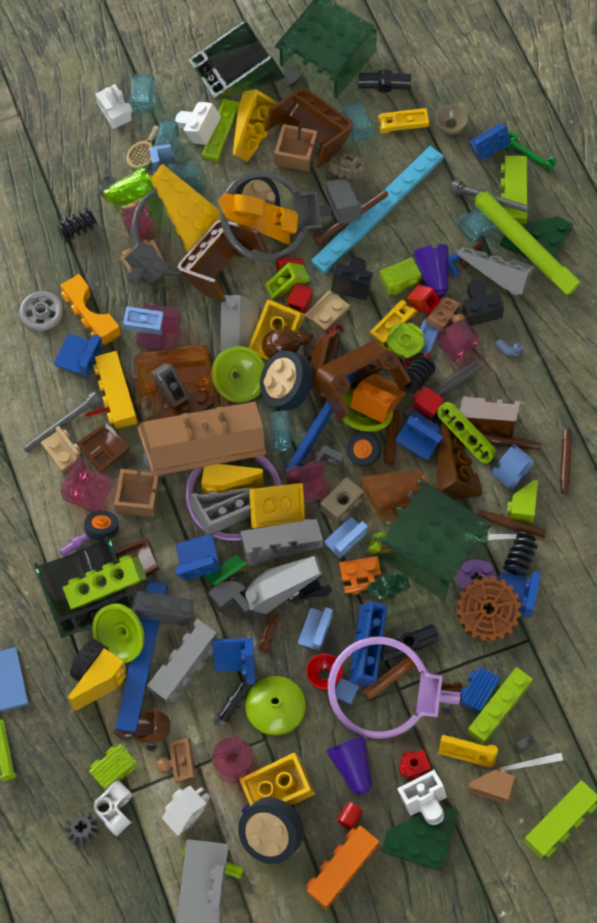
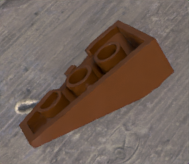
(454, 470)

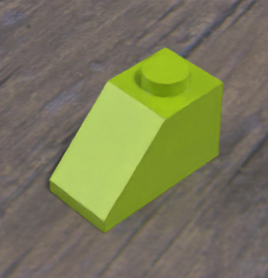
(285, 280)
(523, 503)

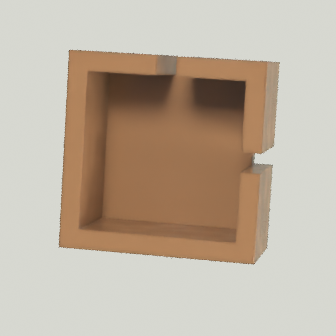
(294, 153)
(135, 496)

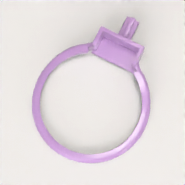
(190, 486)
(428, 696)

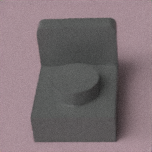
(330, 456)

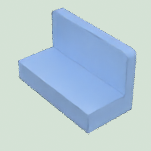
(160, 155)
(143, 320)
(346, 537)
(315, 628)

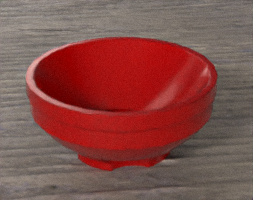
(319, 663)

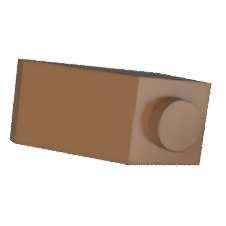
(493, 785)

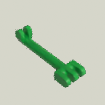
(549, 165)

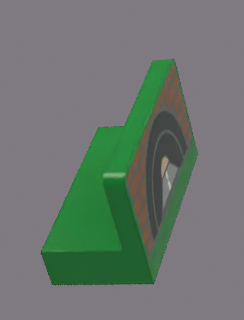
(230, 571)

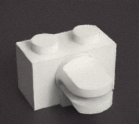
(113, 106)
(200, 123)
(424, 796)
(185, 809)

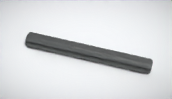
(450, 383)

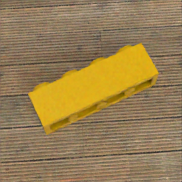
(115, 389)

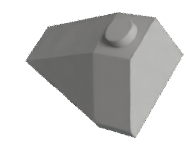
(509, 275)
(238, 321)
(280, 583)

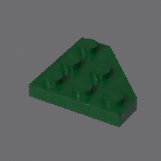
(548, 232)
(421, 842)

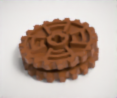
(475, 617)

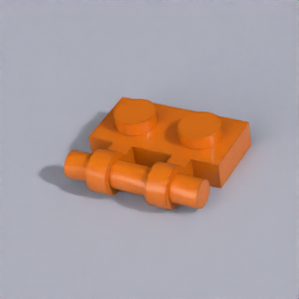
(357, 570)

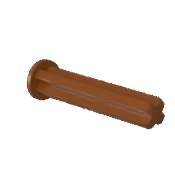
(389, 677)

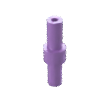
(76, 543)

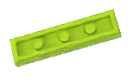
(216, 144)

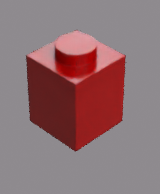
(300, 298)
(423, 299)
(427, 402)

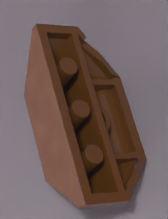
(323, 353)

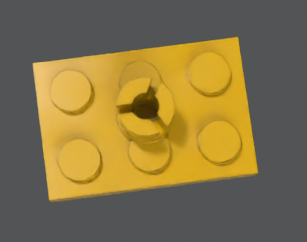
(277, 505)

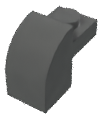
(230, 593)

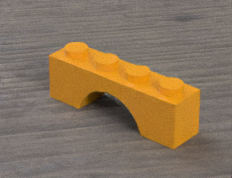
(77, 294)

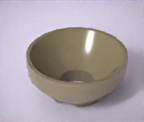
(451, 113)

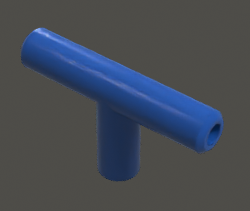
(454, 271)

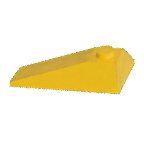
(251, 123)

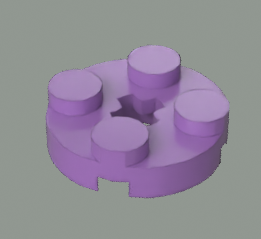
(472, 568)

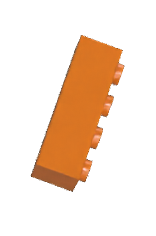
(342, 867)

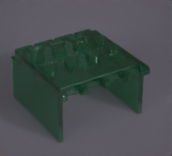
(330, 41)
(432, 538)

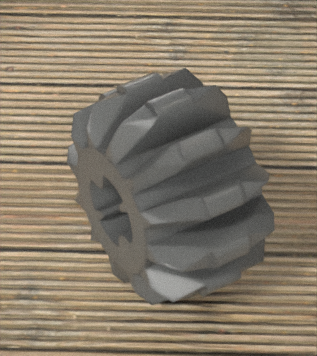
(88, 832)

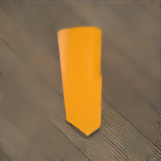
(257, 214)

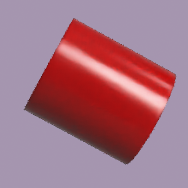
(349, 815)

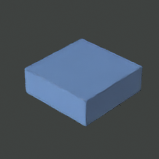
(346, 691)

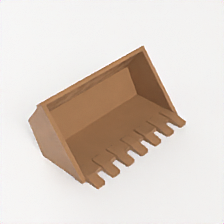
(202, 438)

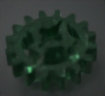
(388, 586)

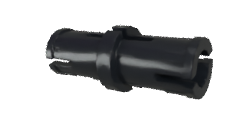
(233, 702)

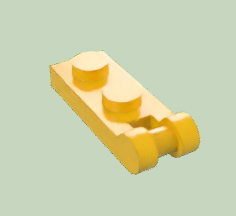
(403, 120)
(394, 317)
(468, 751)

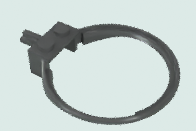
(303, 202)
(142, 257)

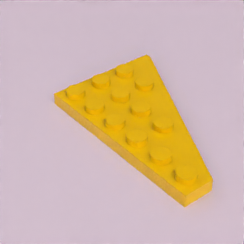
(184, 206)

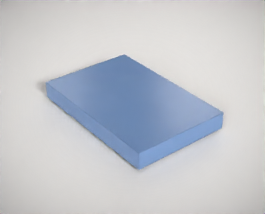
(12, 684)

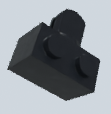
(352, 279)
(480, 305)

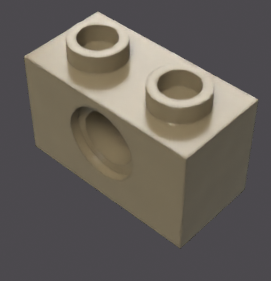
(344, 491)

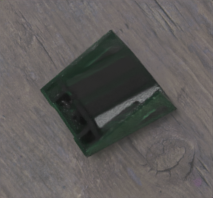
(235, 63)
(56, 574)

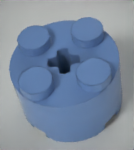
(512, 467)

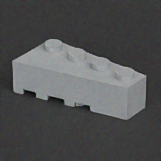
(280, 541)
(183, 663)

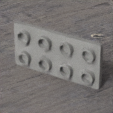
(202, 882)

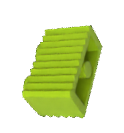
(400, 276)
(113, 767)

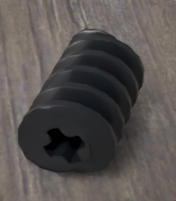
(76, 224)
(419, 372)
(520, 554)

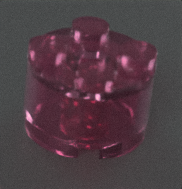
(145, 224)
(458, 339)
(232, 748)

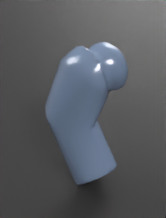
(507, 350)

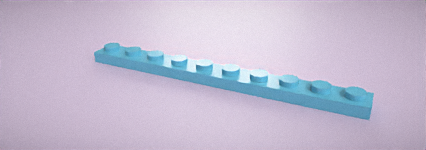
(358, 229)

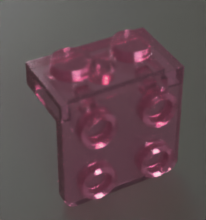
(170, 327)

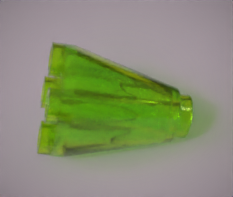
(130, 188)

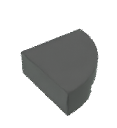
(292, 76)
(107, 181)
(524, 744)

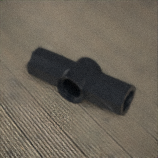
(384, 81)
(420, 639)

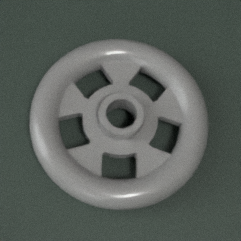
(42, 296)

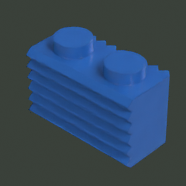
(479, 690)

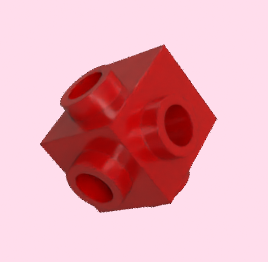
(415, 759)

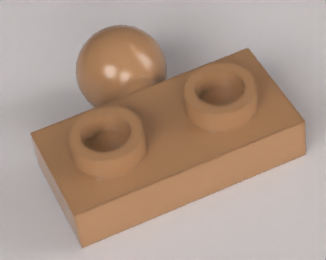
(444, 313)
(181, 761)

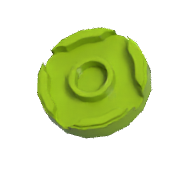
(405, 340)

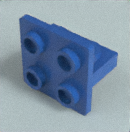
(419, 436)

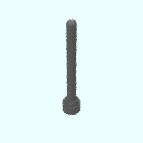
(457, 188)
(91, 401)

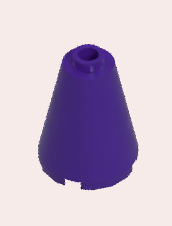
(434, 267)
(353, 764)

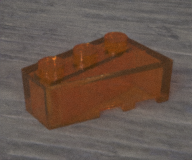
(390, 490)

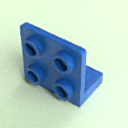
(491, 141)
(79, 354)
(197, 557)
(526, 589)
(235, 656)

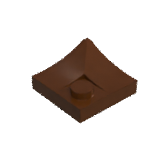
(103, 447)
(145, 553)

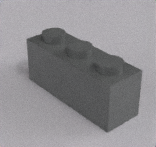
(343, 200)
(162, 607)

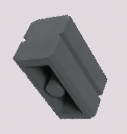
(169, 385)

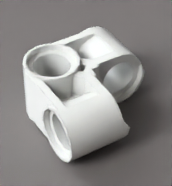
(116, 797)

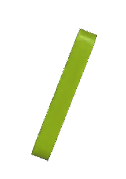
(469, 429)

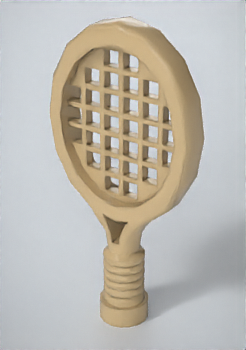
(147, 143)

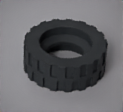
(86, 658)

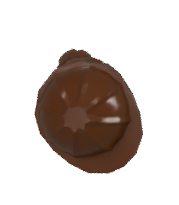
(284, 340)
(152, 727)

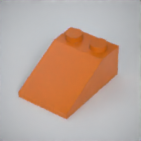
(376, 397)

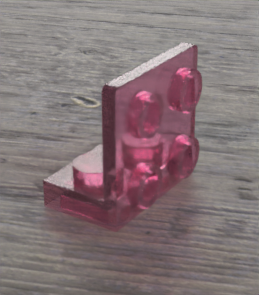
(312, 478)
(85, 487)

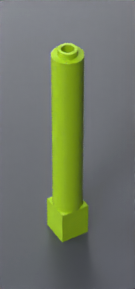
(521, 238)

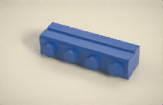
(366, 659)

